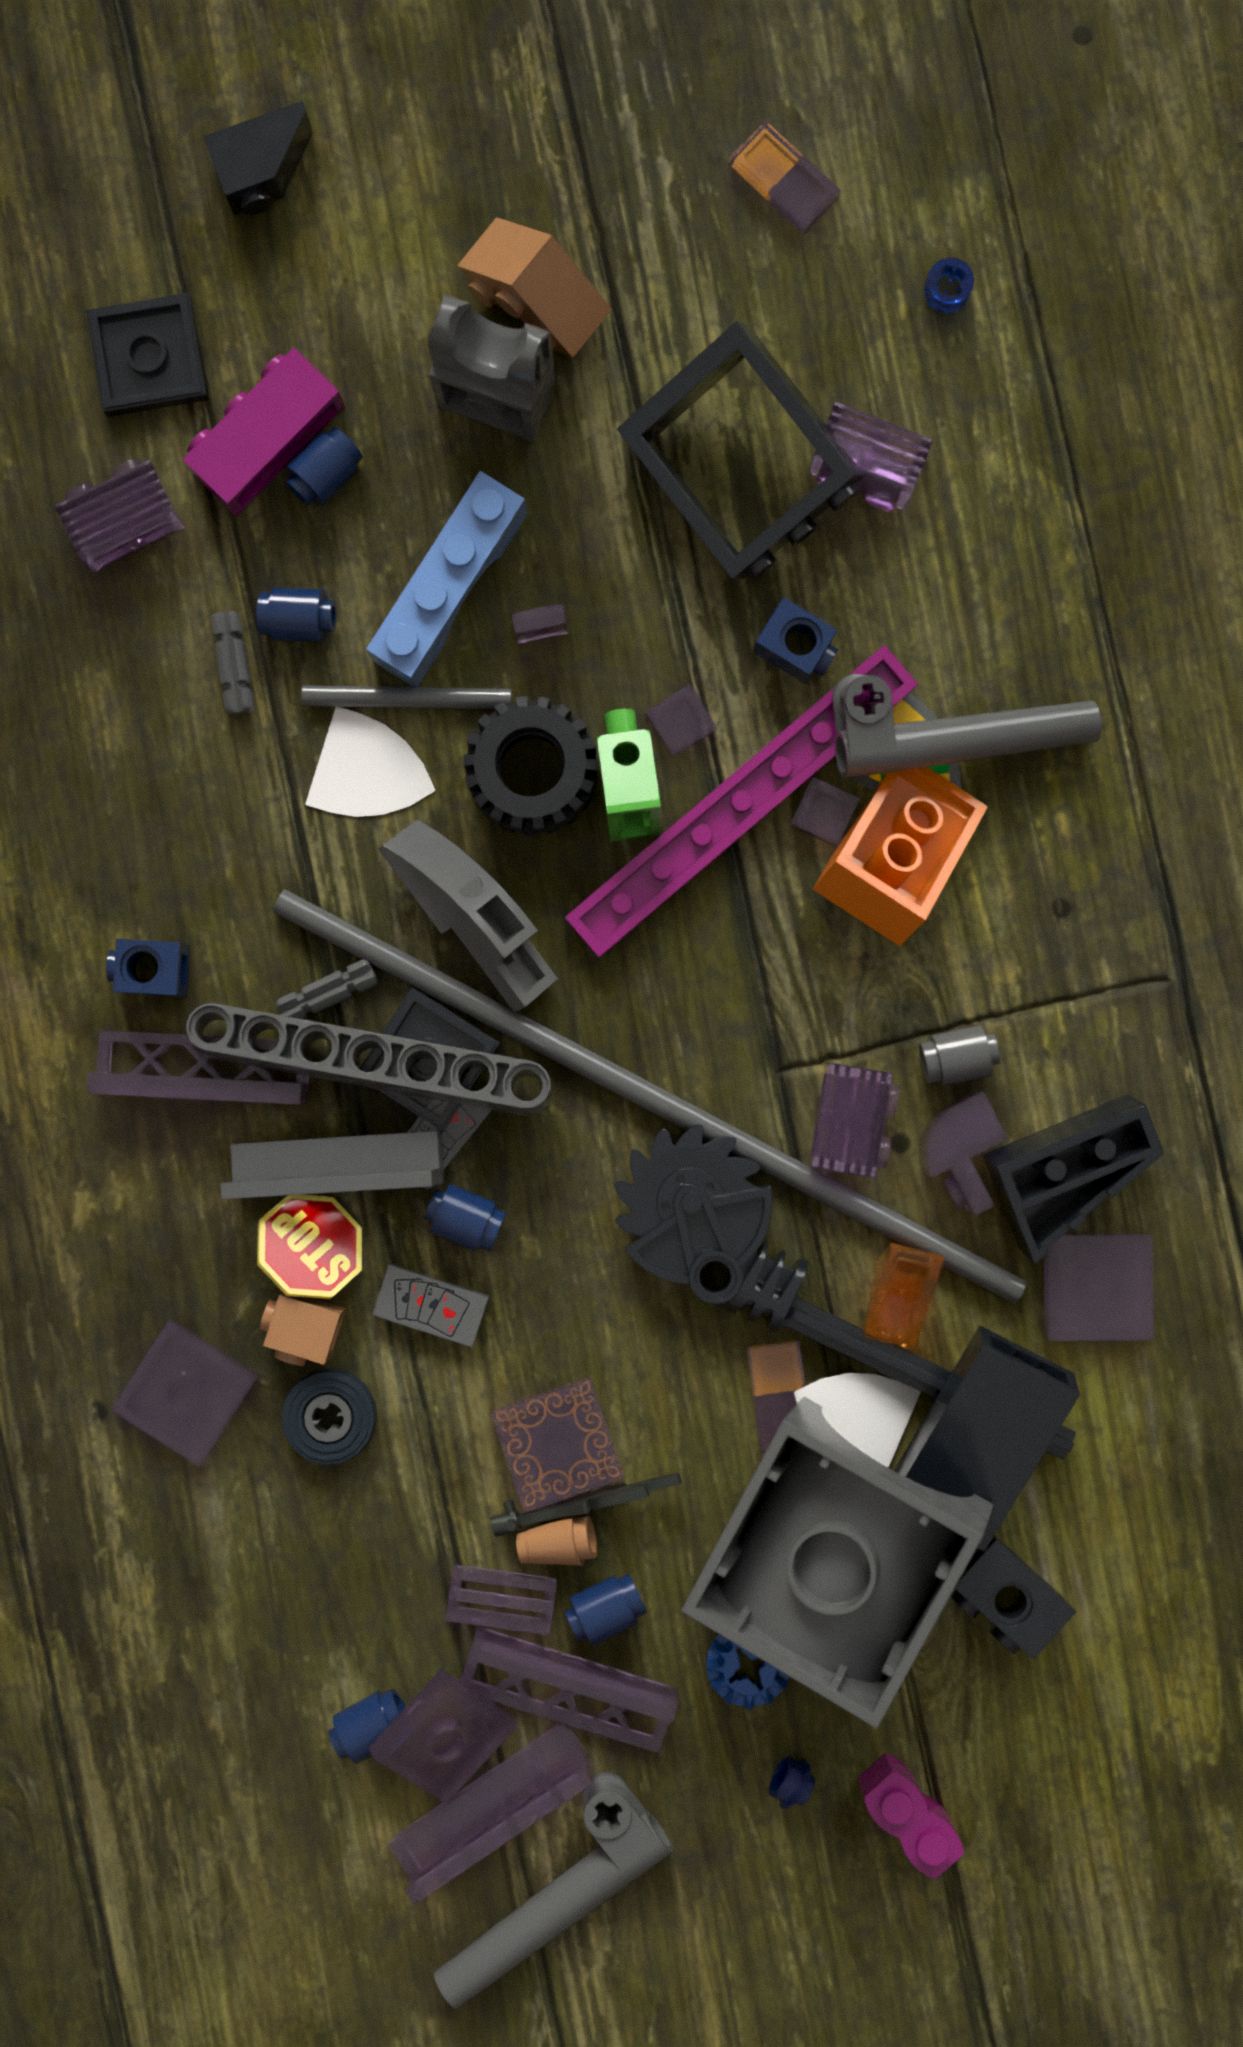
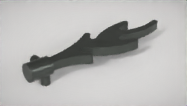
(613, 1495)

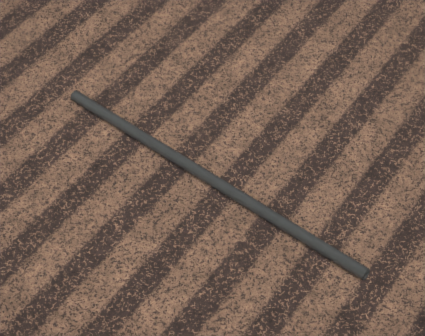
(645, 1094)

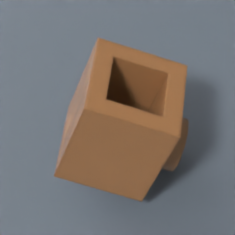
(302, 1328)

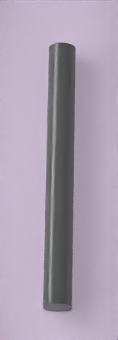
(404, 697)

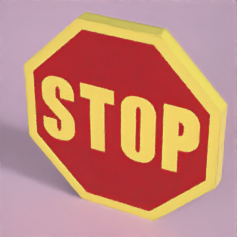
(309, 1246)

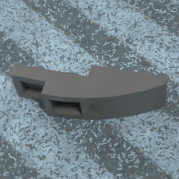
(468, 900)

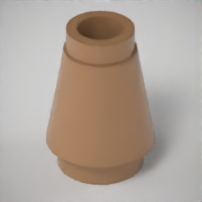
(558, 1542)

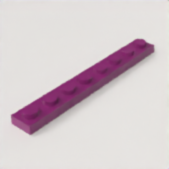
(723, 815)

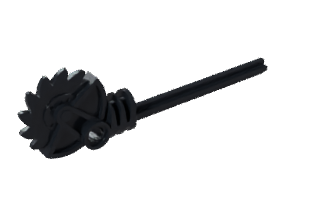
(699, 1209)

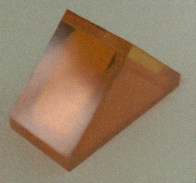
(901, 1294)

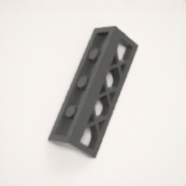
(335, 1165)

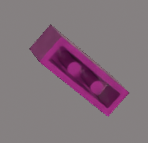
(263, 430)

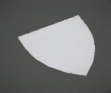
(366, 769)
(865, 1410)

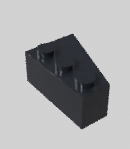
(1069, 1169)

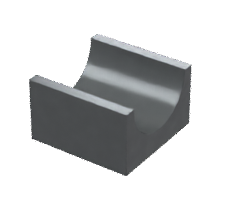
(836, 1565)

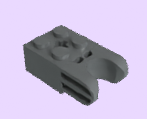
(490, 369)

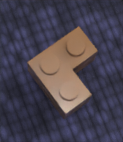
(535, 281)

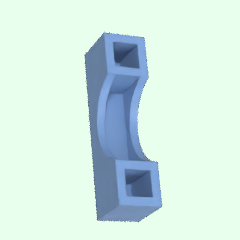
(459, 556)

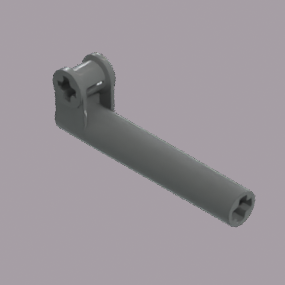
(872, 744)
(628, 1848)

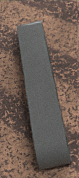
(349, 1043)

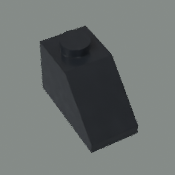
(260, 157)

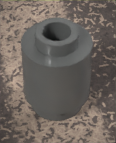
(959, 1056)

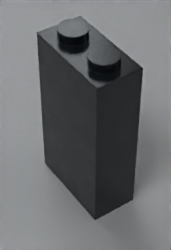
(990, 1424)

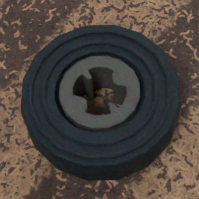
(319, 1391)

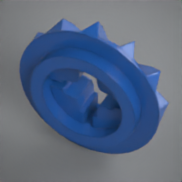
(741, 1690)

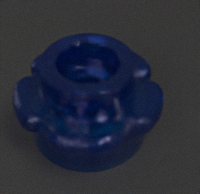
(792, 1782)

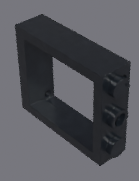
(690, 385)

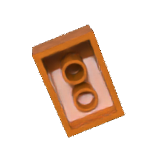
(901, 851)

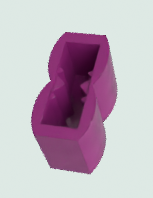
(910, 1815)

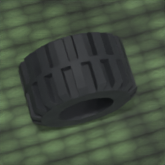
(522, 722)

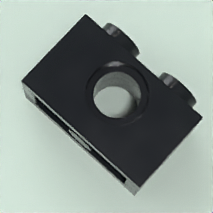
(1035, 1615)

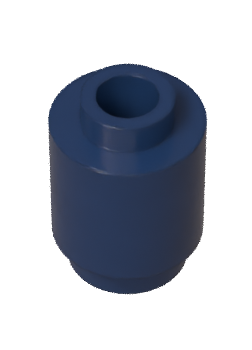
(323, 467)
(296, 614)
(464, 1218)
(605, 1609)
(363, 1723)

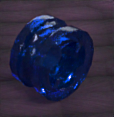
(954, 268)

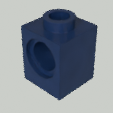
(790, 619)
(171, 973)

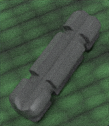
(232, 663)
(328, 991)

